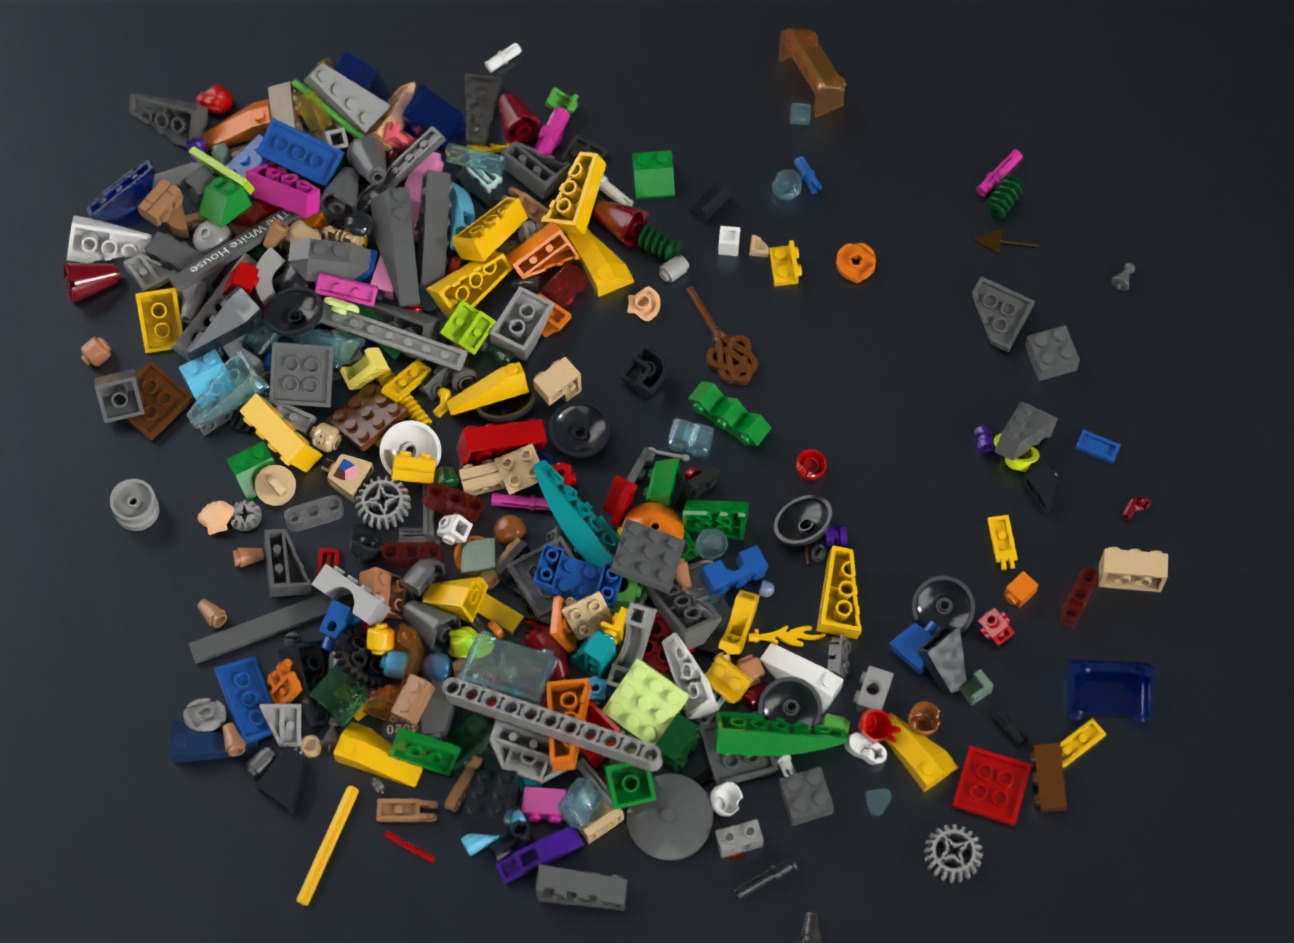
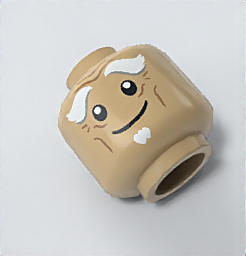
(325, 437)

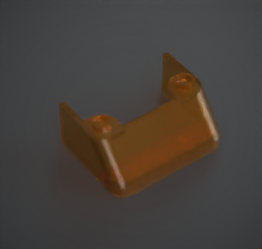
(815, 66)

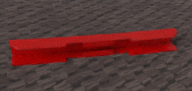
(417, 851)

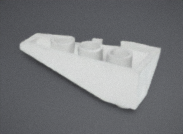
(100, 240)
(785, 663)
(690, 679)

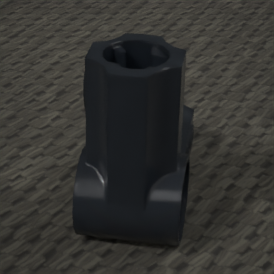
(517, 838)

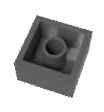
(1052, 353)
(806, 796)

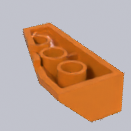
(241, 126)

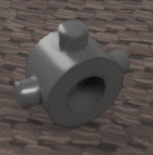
(377, 785)

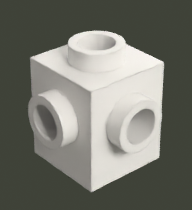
(454, 529)

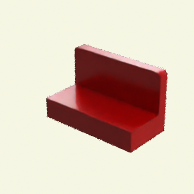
(619, 499)

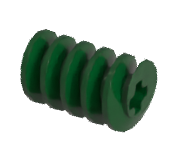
(1004, 196)
(658, 245)

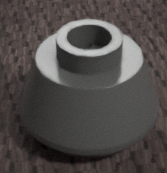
(464, 379)

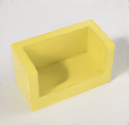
(365, 369)

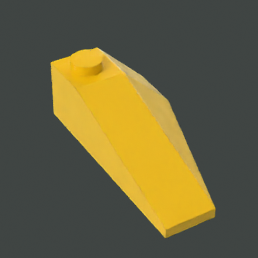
(369, 752)

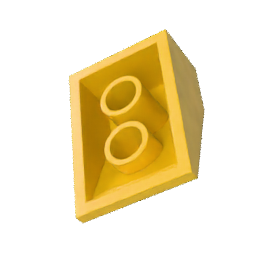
(159, 318)

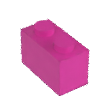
(542, 804)

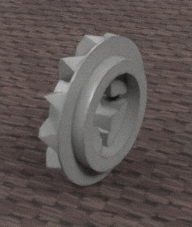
(252, 520)

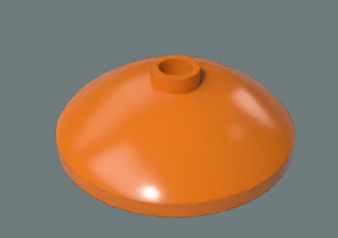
(657, 514)

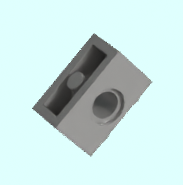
(875, 679)
(739, 838)

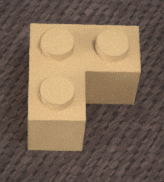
(558, 381)

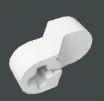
(865, 749)

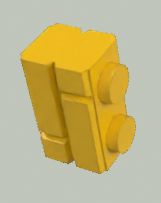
(413, 468)

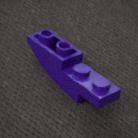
(539, 852)

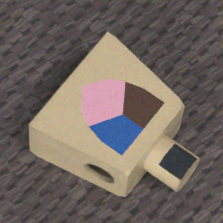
(348, 474)

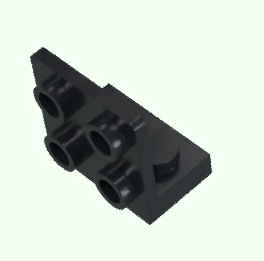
(502, 571)

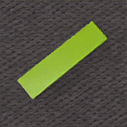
(221, 169)

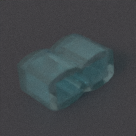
(690, 437)
(580, 802)

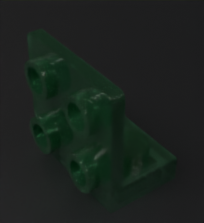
(340, 695)
(471, 737)

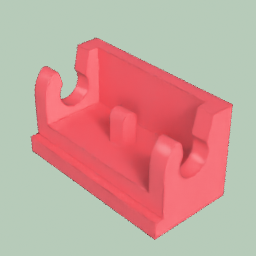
(397, 137)

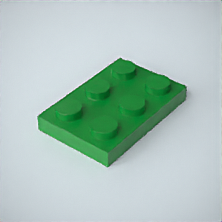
(424, 751)

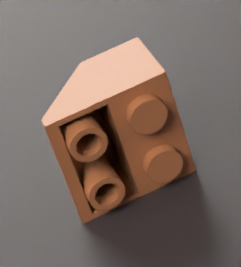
(387, 586)

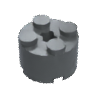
(196, 184)

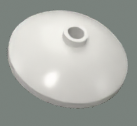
(407, 434)

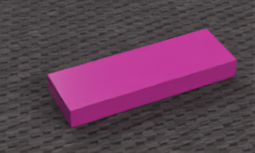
(346, 289)

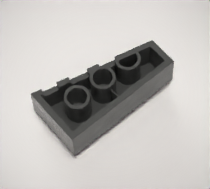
(580, 888)

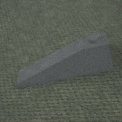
(170, 117)
(408, 320)

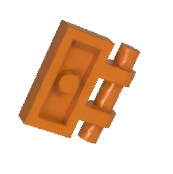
(283, 683)

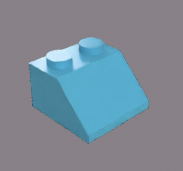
(200, 372)

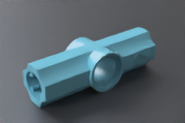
(476, 842)

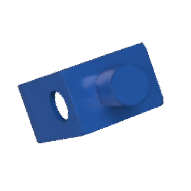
(337, 621)
(910, 640)

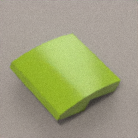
(467, 327)

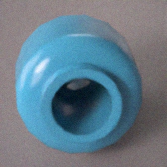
(394, 663)

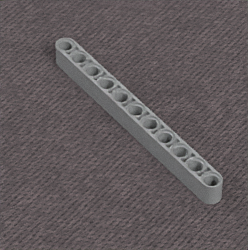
(557, 731)

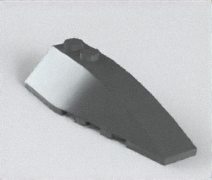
(396, 243)

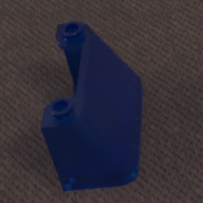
(1110, 688)

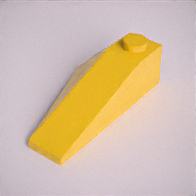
(600, 264)
(498, 386)
(920, 755)

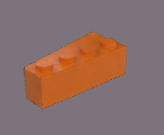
(570, 699)

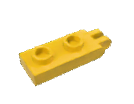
(1002, 541)

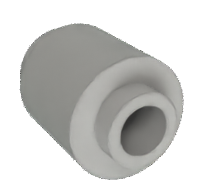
(673, 268)

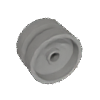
(134, 504)

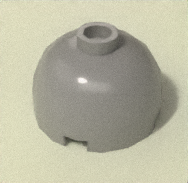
(210, 237)

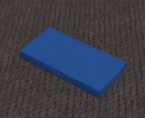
(300, 152)
(244, 692)

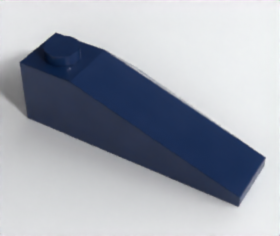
(199, 745)

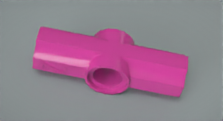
(552, 132)

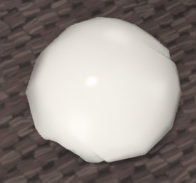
(725, 799)

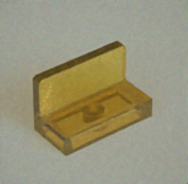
(312, 111)

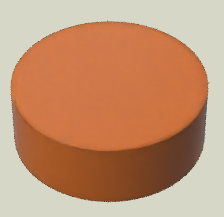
(495, 629)

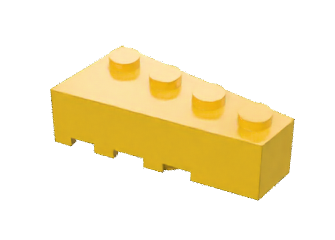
(577, 195)
(469, 282)

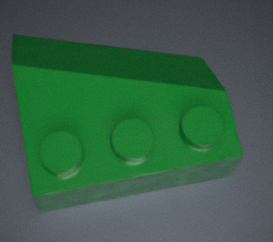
(723, 515)

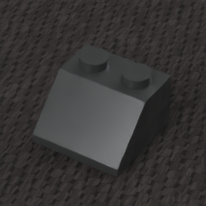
(119, 395)

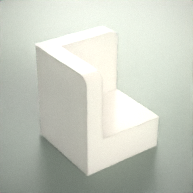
(729, 241)

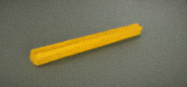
(327, 845)

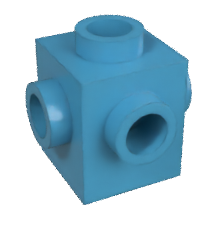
(600, 691)

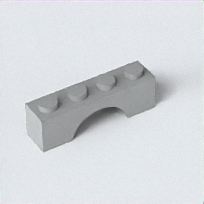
(335, 585)
(638, 628)

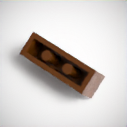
(1049, 777)

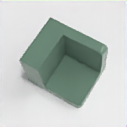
(976, 688)

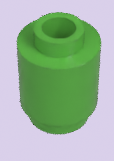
(835, 721)

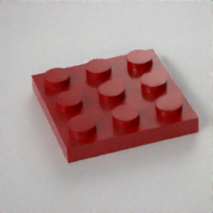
(992, 785)

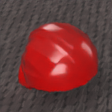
(216, 98)
(811, 465)
(877, 726)

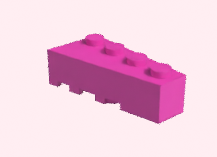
(283, 189)

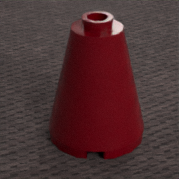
(518, 120)
(621, 220)
(88, 278)
(545, 640)

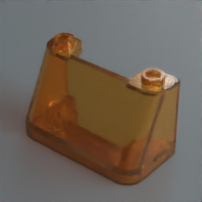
(405, 640)

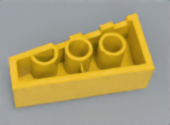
(490, 230)
(279, 433)
(839, 601)

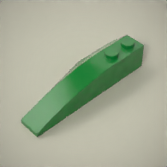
(756, 736)

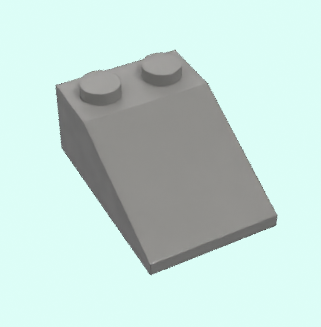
(521, 323)

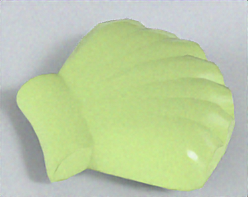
(340, 306)

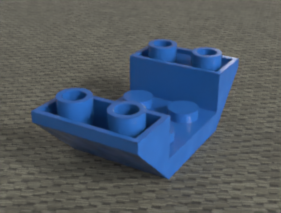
(575, 578)

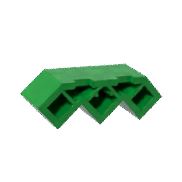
(729, 414)

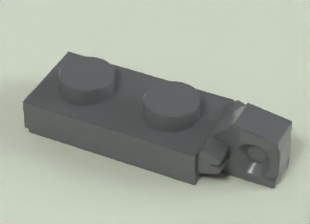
(638, 471)

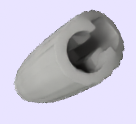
(192, 301)

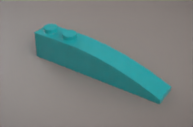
(589, 534)

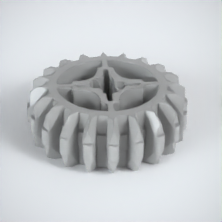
(364, 504)
(967, 843)

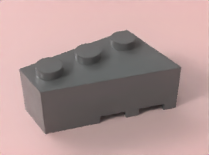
(535, 170)
(1024, 430)
(284, 569)

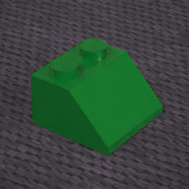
(653, 174)
(223, 201)
(247, 465)
(662, 482)
(628, 784)

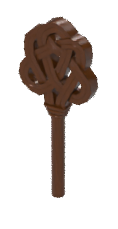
(733, 351)

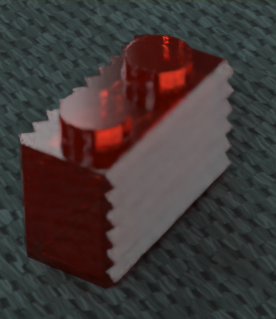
(565, 285)

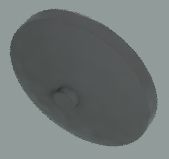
(674, 822)

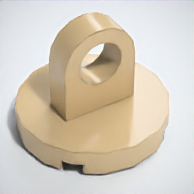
(275, 485)

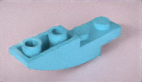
(461, 211)

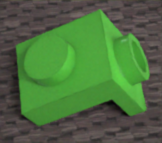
(560, 99)

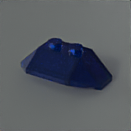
(124, 194)

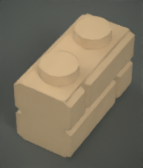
(481, 478)

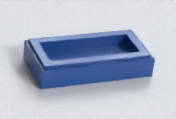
(1097, 446)

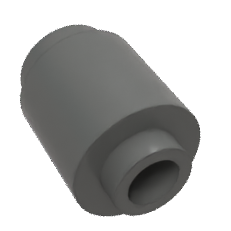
(261, 762)

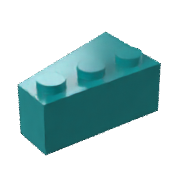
(595, 654)

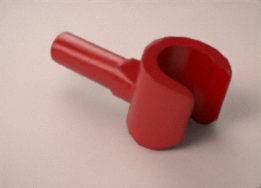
(534, 627)

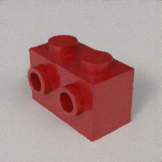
(243, 275)

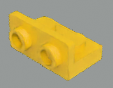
(784, 264)
(618, 628)
(728, 680)

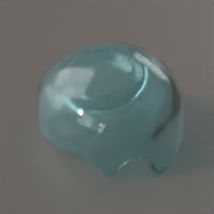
(787, 185)
(711, 543)

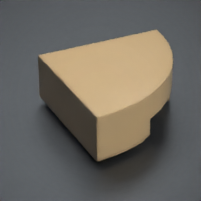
(758, 247)

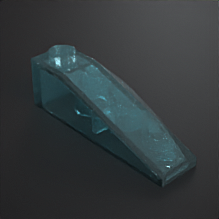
(345, 345)
(229, 391)

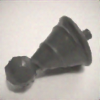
(1122, 280)
(331, 737)

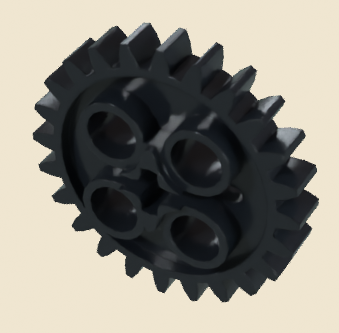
(359, 661)

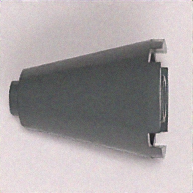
(368, 158)
(340, 195)
(431, 624)

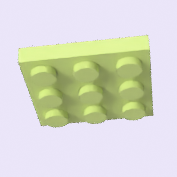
(645, 702)

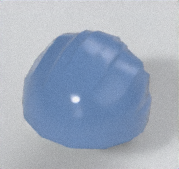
(437, 667)

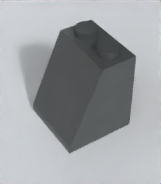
(439, 714)

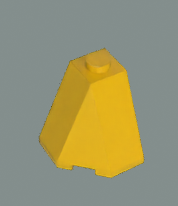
(457, 597)

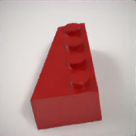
(494, 440)

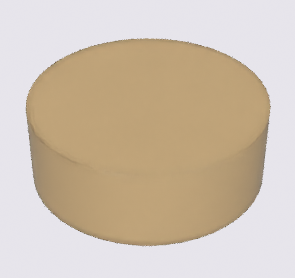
(311, 746)

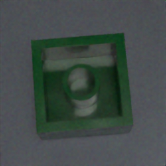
(677, 742)

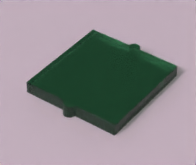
(478, 556)

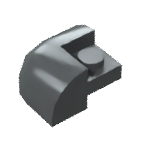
(421, 575)

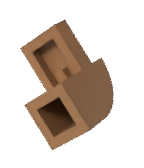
(181, 224)

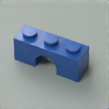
(719, 579)

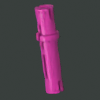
(993, 178)
(517, 501)

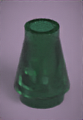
(501, 356)

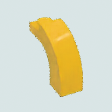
(739, 623)

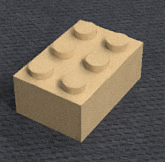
(1133, 569)

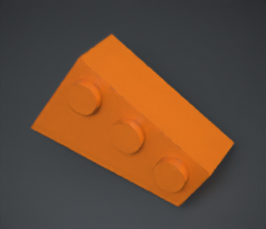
(542, 251)

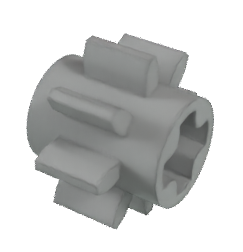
(527, 230)

